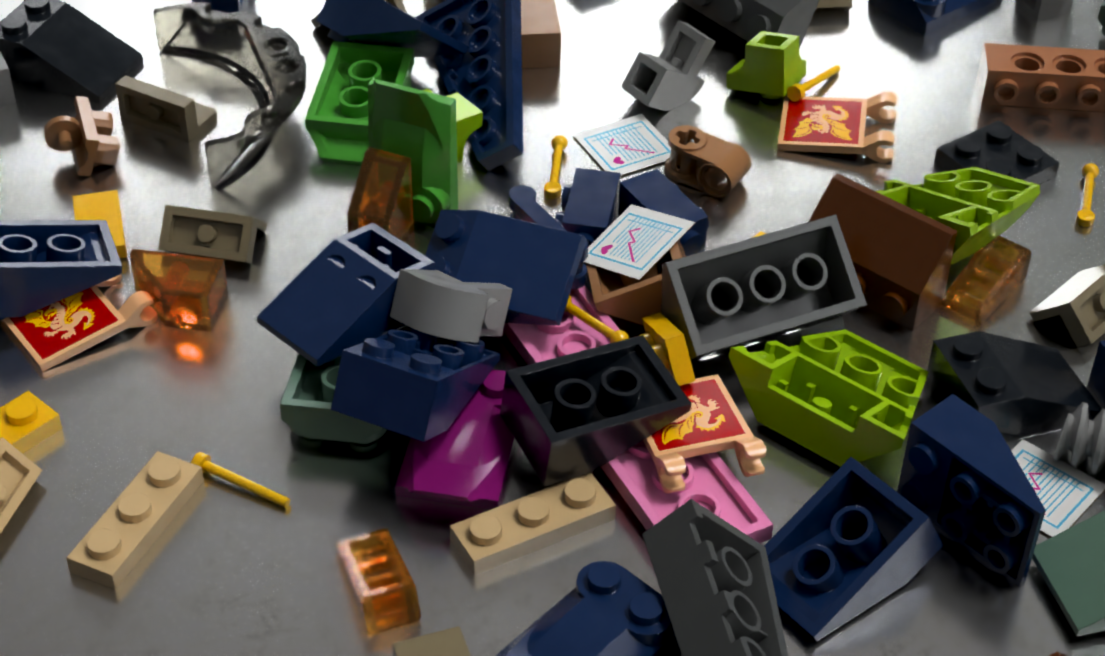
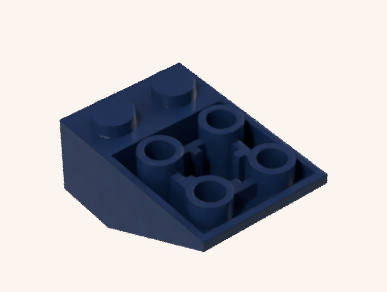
(343, 294)
(410, 381)
(972, 486)

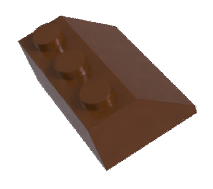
(894, 250)

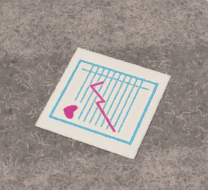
(625, 145)
(636, 241)
(1058, 485)

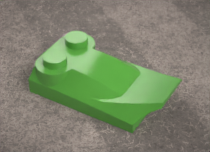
(340, 101)
(426, 131)

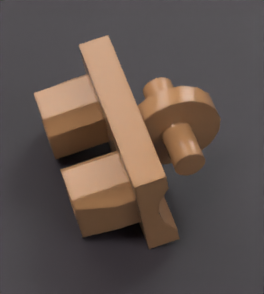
(85, 135)

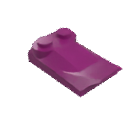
(467, 460)

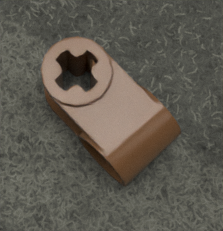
(707, 163)

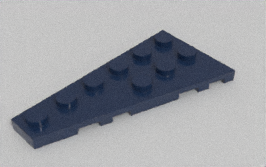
(488, 71)

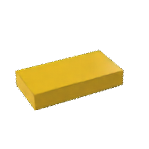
(103, 207)

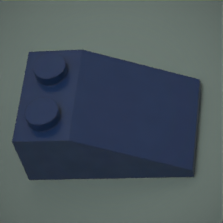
(385, 25)
(509, 251)
(52, 261)
(847, 550)

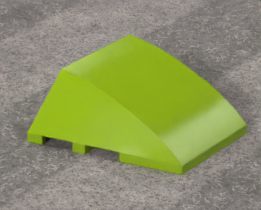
(968, 200)
(832, 393)

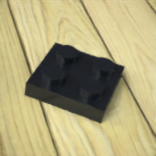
(998, 150)

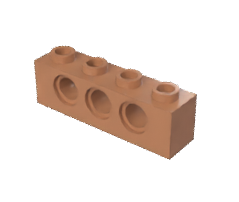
(1042, 77)

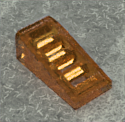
(989, 276)
(380, 584)

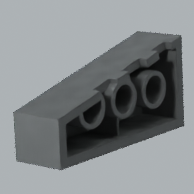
(715, 585)

